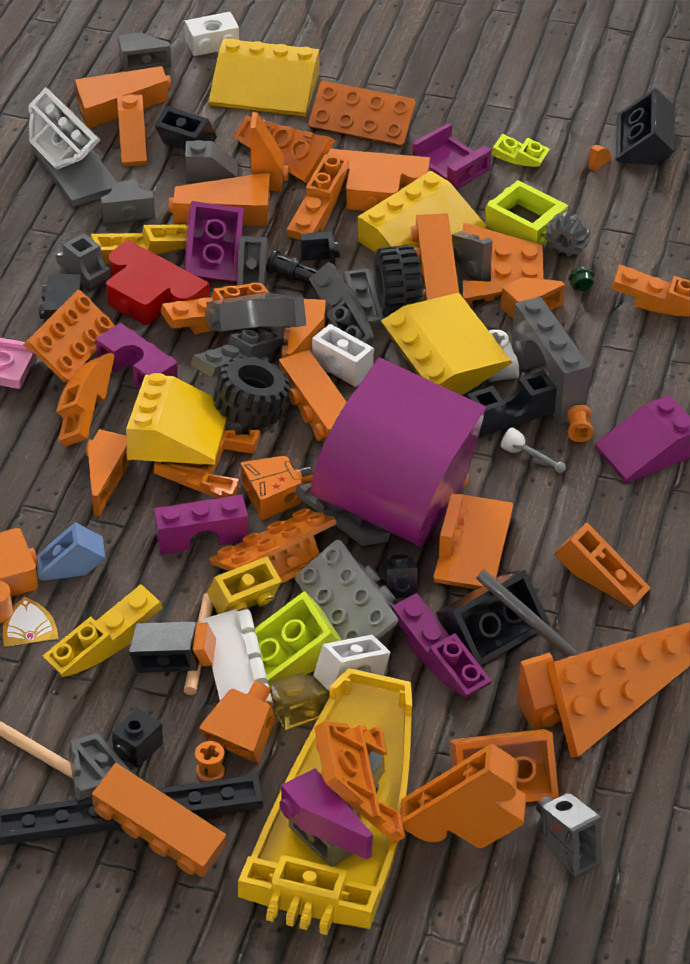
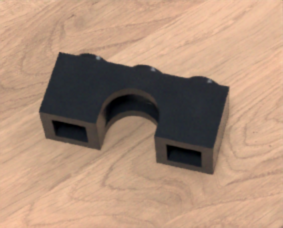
(532, 399)

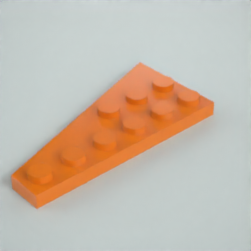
(613, 681)

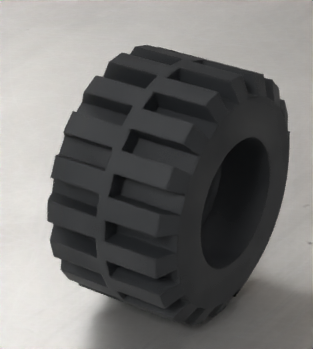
(397, 277)
(251, 392)

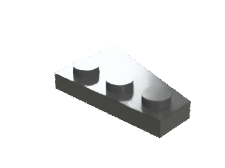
(353, 526)

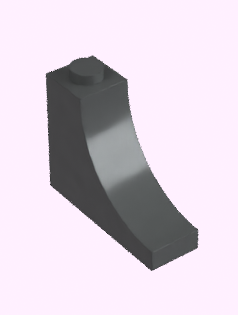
(255, 311)

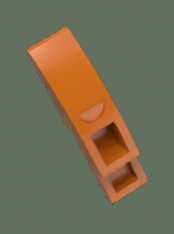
(320, 197)
(653, 293)
(192, 312)
(79, 398)

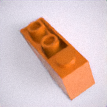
(300, 338)

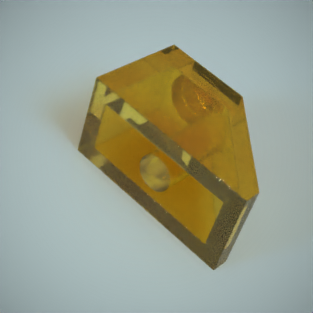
(298, 699)

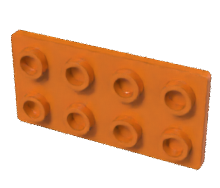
(362, 113)
(69, 335)
(471, 539)
(286, 543)

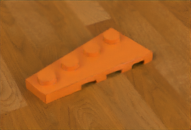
(300, 148)

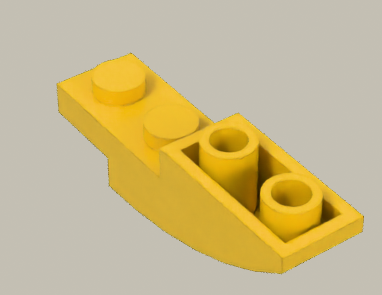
(100, 639)

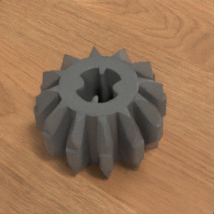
(567, 234)

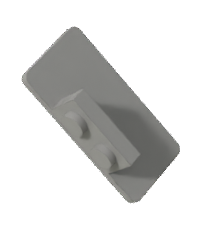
(348, 593)

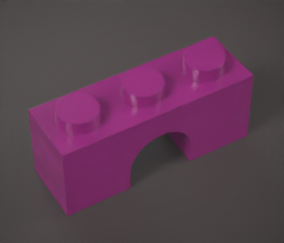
(136, 352)
(180, 522)

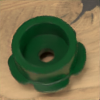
(581, 278)

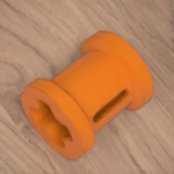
(580, 427)
(205, 758)

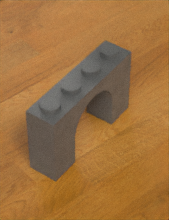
(541, 341)

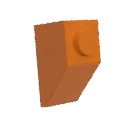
(527, 288)
(536, 692)

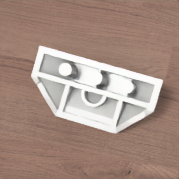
(58, 131)

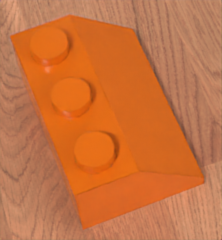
(532, 751)

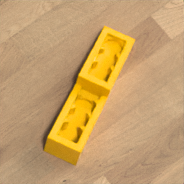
(153, 238)

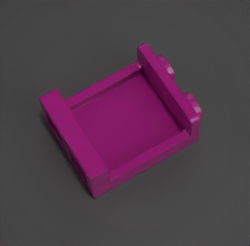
(452, 158)

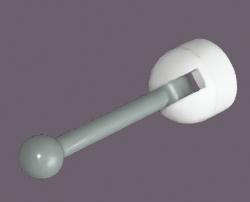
(515, 442)

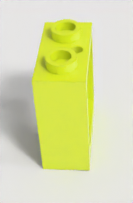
(505, 222)

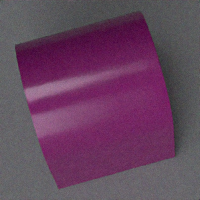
(398, 452)

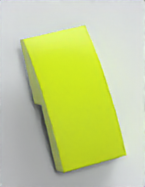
(526, 154)

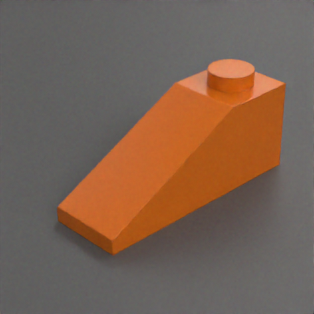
(132, 130)
(266, 154)
(107, 465)
(601, 566)

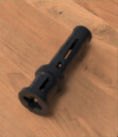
(291, 268)

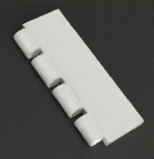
(236, 653)

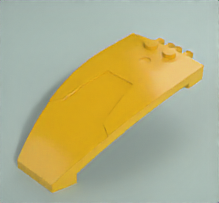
(285, 869)

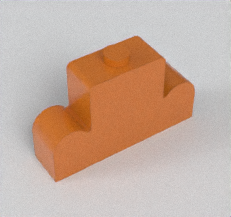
(377, 176)
(16, 569)
(471, 800)

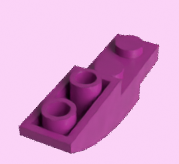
(438, 650)

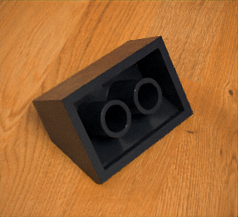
(646, 130)
(489, 625)

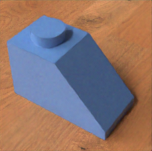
(71, 554)

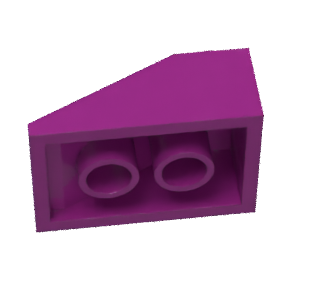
(213, 241)
(648, 440)

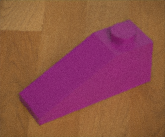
(324, 814)

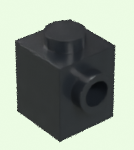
(137, 737)

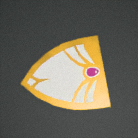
(28, 624)

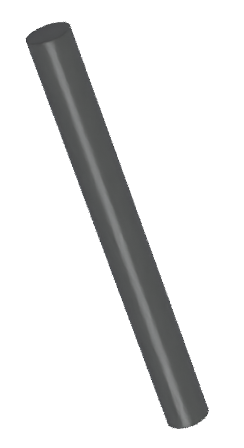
(526, 614)

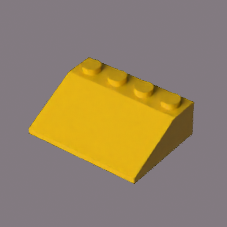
(264, 77)
(391, 220)
(446, 343)
(174, 423)

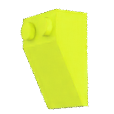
(294, 638)

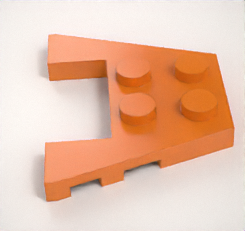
(510, 261)
(201, 476)
(349, 772)

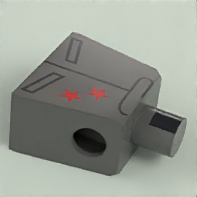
(571, 832)

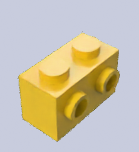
(245, 586)

